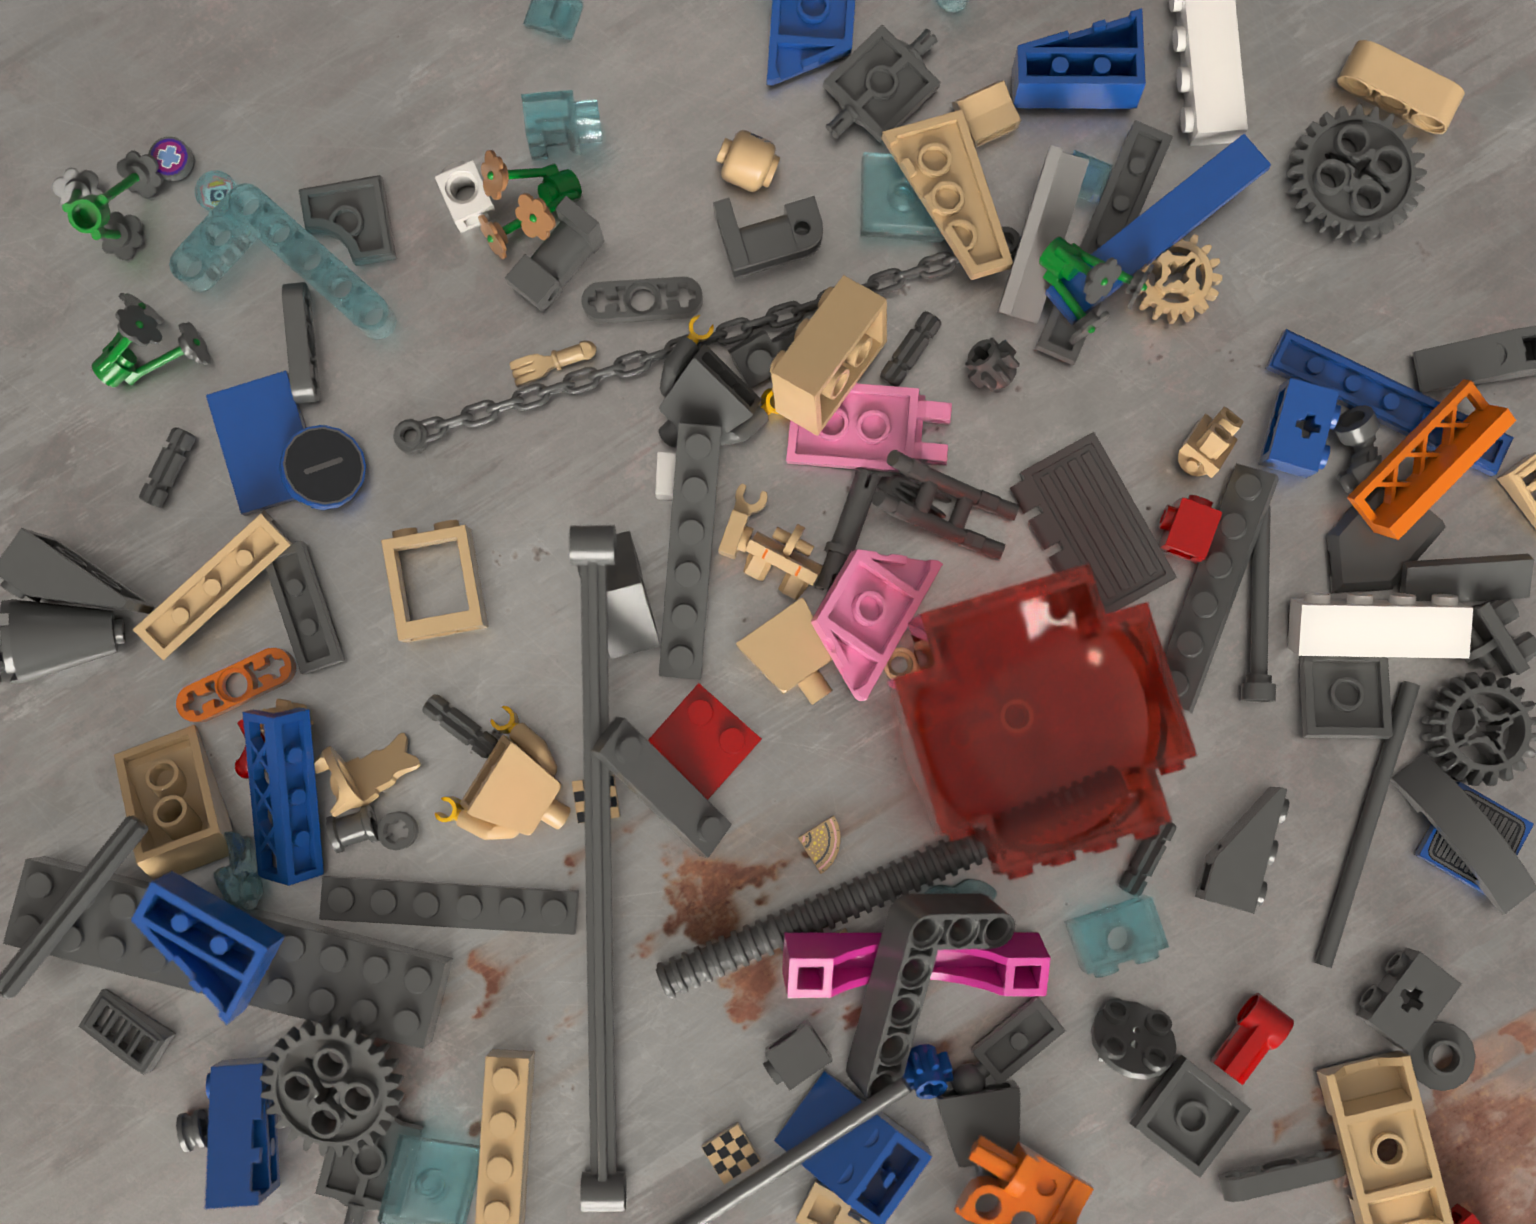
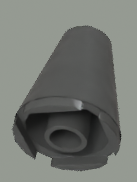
(55, 637)

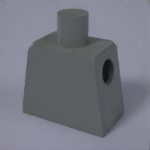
(986, 1113)

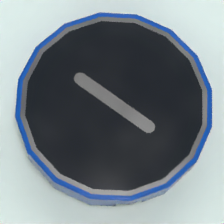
(322, 467)

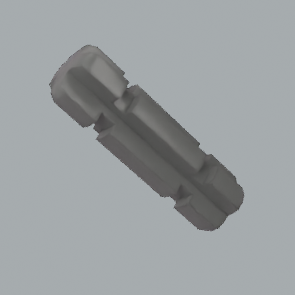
(910, 349)
(167, 467)
(459, 725)
(1146, 860)

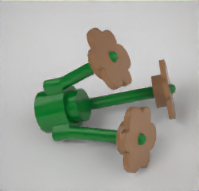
(532, 213)

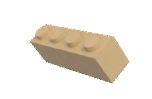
(505, 1137)

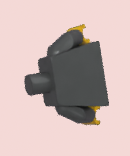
(706, 391)

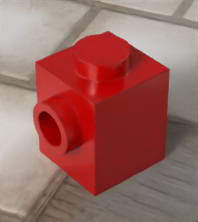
(1189, 528)

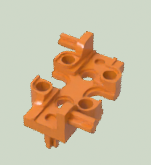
(1023, 1184)

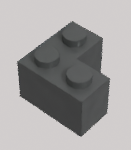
(628, 608)

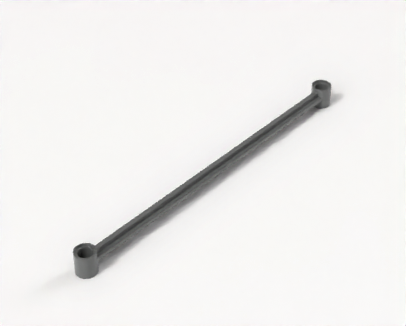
(602, 1187)

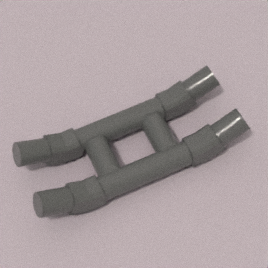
(966, 498)

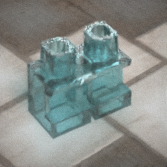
(559, 120)

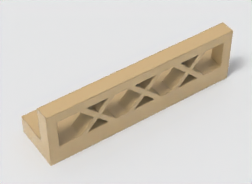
(212, 586)

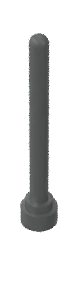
(1258, 683)

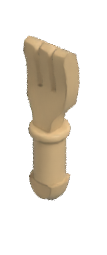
(535, 366)

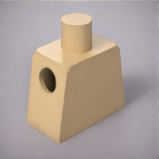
(790, 652)

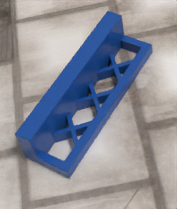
(288, 796)

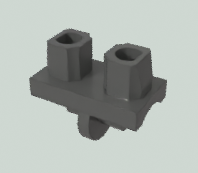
(1494, 644)

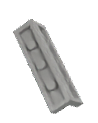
(1046, 220)

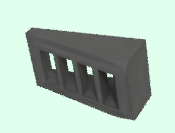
(128, 1053)

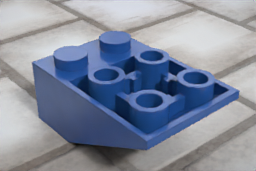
(865, 1167)

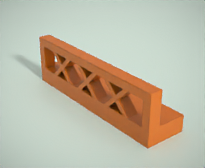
(1441, 469)

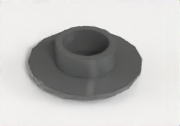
(1462, 1060)

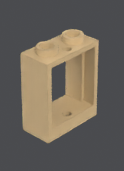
(441, 625)

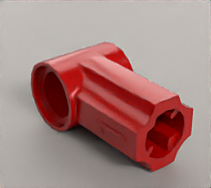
(1257, 1030)

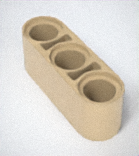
(1400, 87)

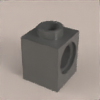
(796, 1056)

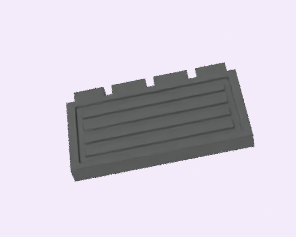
(1093, 522)

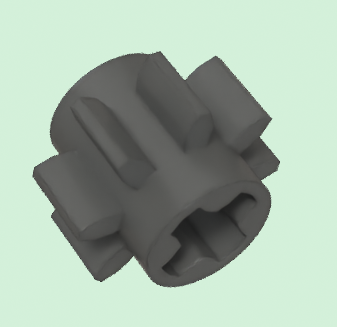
(992, 364)

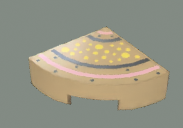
(822, 843)

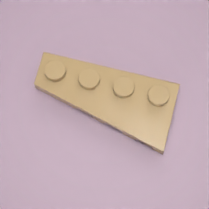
(950, 183)

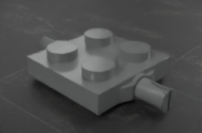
(881, 83)
(362, 1177)

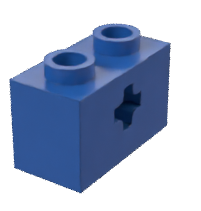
(1283, 443)

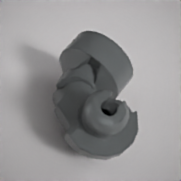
(1358, 429)

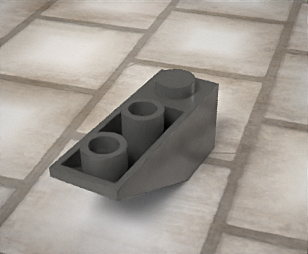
(1478, 359)
(1238, 862)

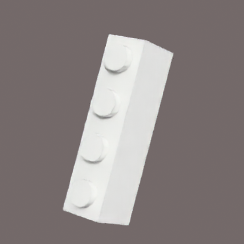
(1209, 71)
(1380, 627)

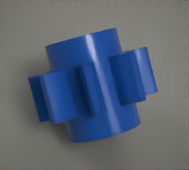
(928, 1071)

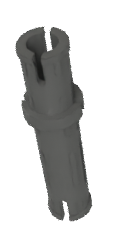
(849, 526)

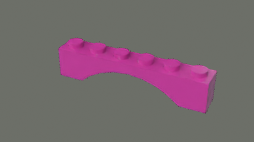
(835, 962)

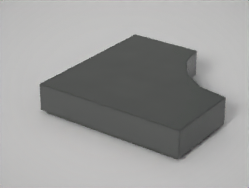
(353, 214)

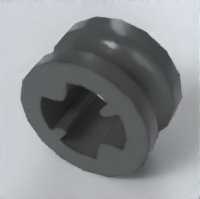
(393, 818)
(192, 1130)

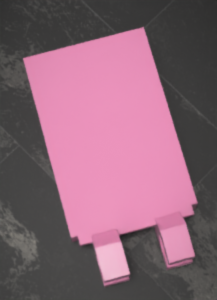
(869, 427)

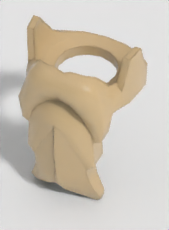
(361, 781)

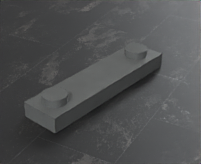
(661, 786)

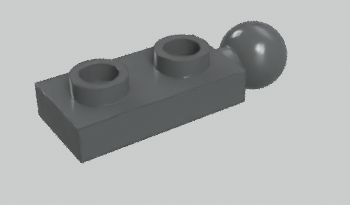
(1009, 1047)

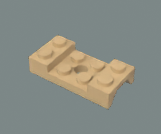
(1377, 1102)

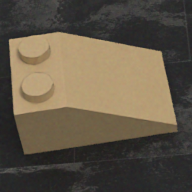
(179, 800)

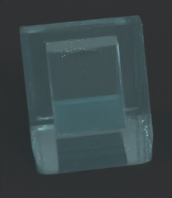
(554, 17)
(1094, 179)

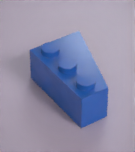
(1084, 68)

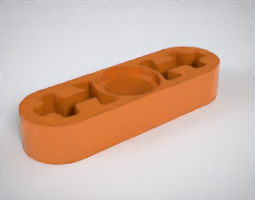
(203, 686)

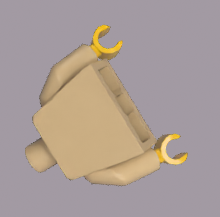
(511, 788)

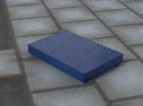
(253, 429)

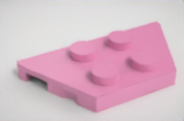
(870, 612)

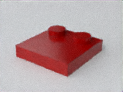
(704, 740)

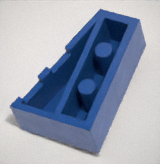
(209, 940)
(240, 1136)

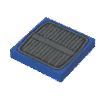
(1440, 854)

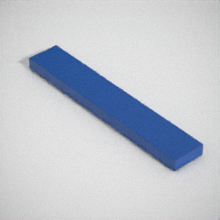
(1172, 217)
(1391, 401)

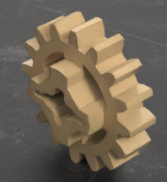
(1187, 288)

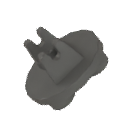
(1152, 1042)

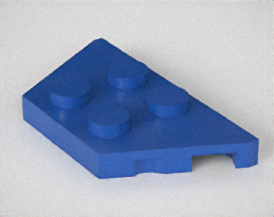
(808, 35)

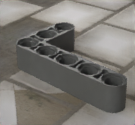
(902, 971)

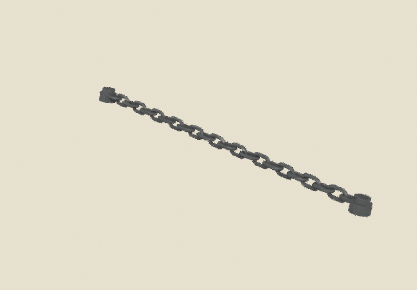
(423, 437)

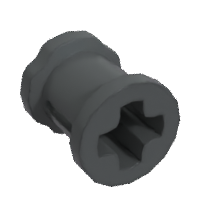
(352, 828)

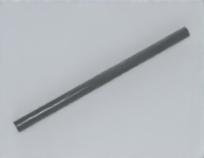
(1367, 825)
(799, 1153)

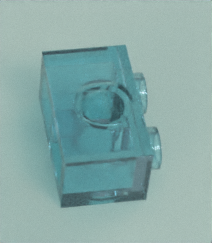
(1091, 932)

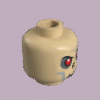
(748, 161)

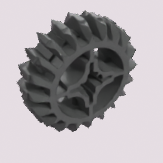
(1500, 757)

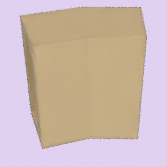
(988, 112)

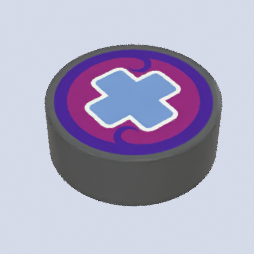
(173, 158)

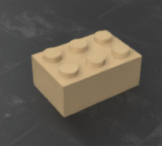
(829, 354)

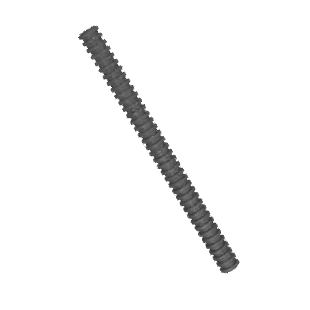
(819, 913)

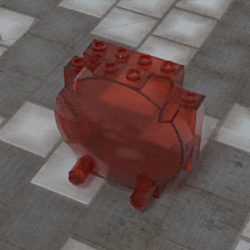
(1041, 721)

